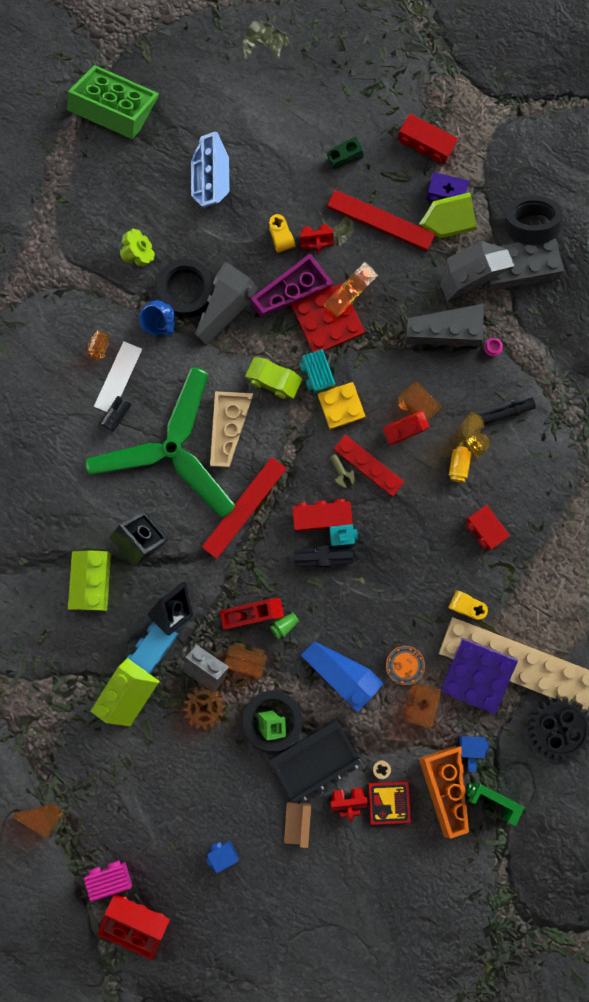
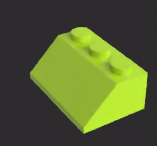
(89, 580)
(125, 694)

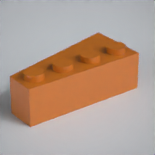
(445, 783)

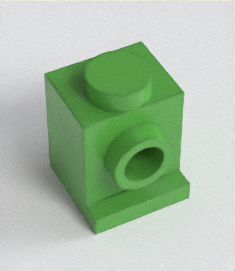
(271, 725)

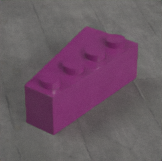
(294, 285)

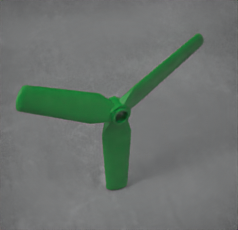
(177, 432)

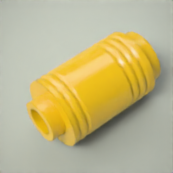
(459, 464)

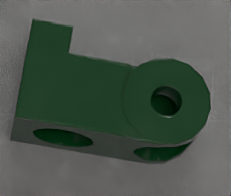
(345, 153)

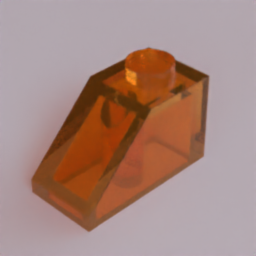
(40, 819)

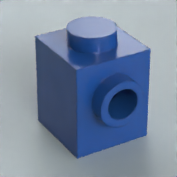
(221, 856)

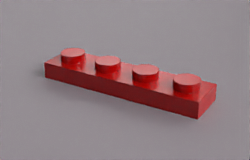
(368, 465)

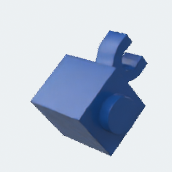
(473, 748)

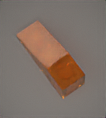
(351, 289)

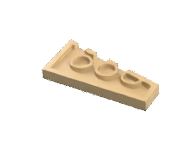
(228, 421)

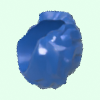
(157, 318)

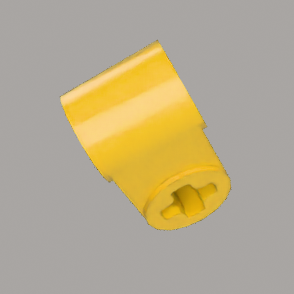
(281, 235)
(465, 604)

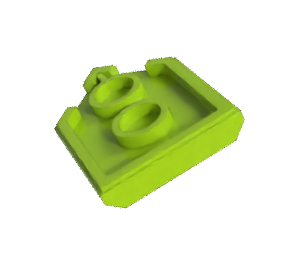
(450, 216)

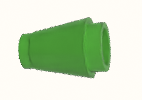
(284, 625)

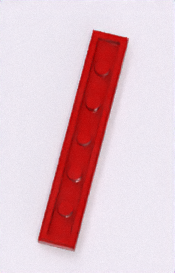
(380, 220)
(244, 508)

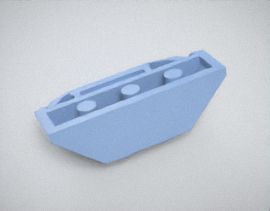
(209, 171)

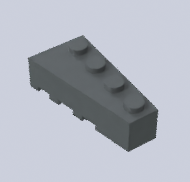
(448, 327)

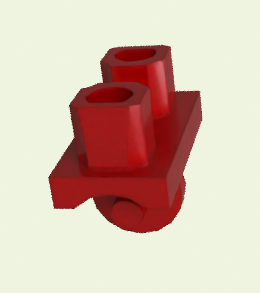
(316, 239)
(357, 801)

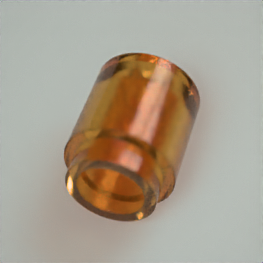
(97, 345)

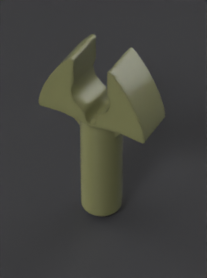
(341, 471)

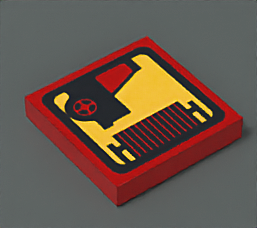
(389, 802)

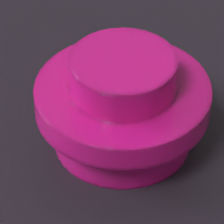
(493, 347)

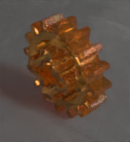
(198, 714)

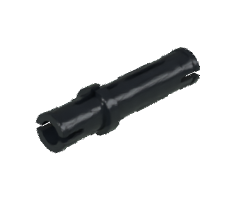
(514, 408)

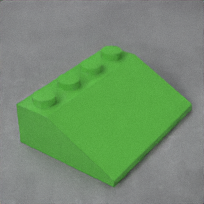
(111, 101)

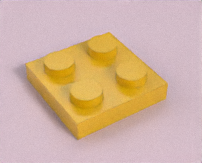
(341, 405)

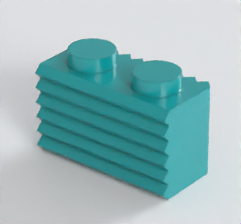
(317, 372)

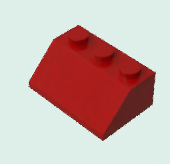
(133, 926)

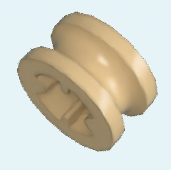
(379, 775)

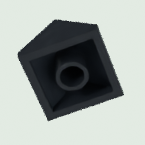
(172, 610)

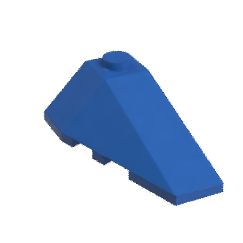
(351, 680)

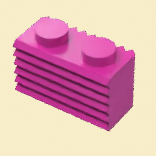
(107, 881)

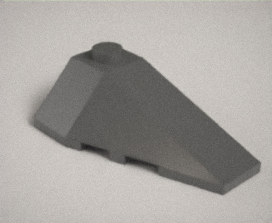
(228, 299)

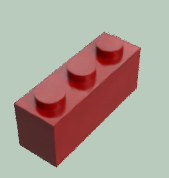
(427, 139)
(321, 515)

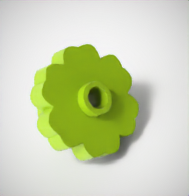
(136, 248)

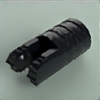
(112, 416)

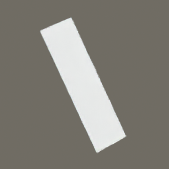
(118, 375)

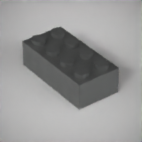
(532, 265)

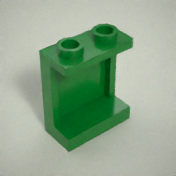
(511, 811)

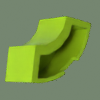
(273, 378)

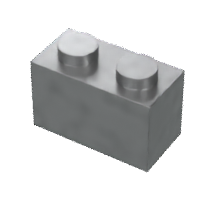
(205, 668)

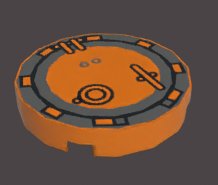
(405, 665)

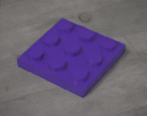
(478, 675)

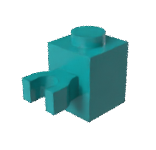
(342, 535)

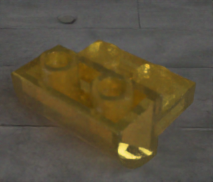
(470, 434)

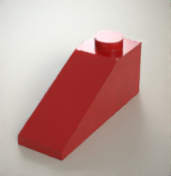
(252, 613)

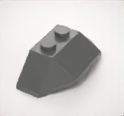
(473, 268)

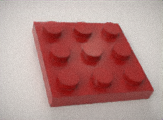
(321, 326)

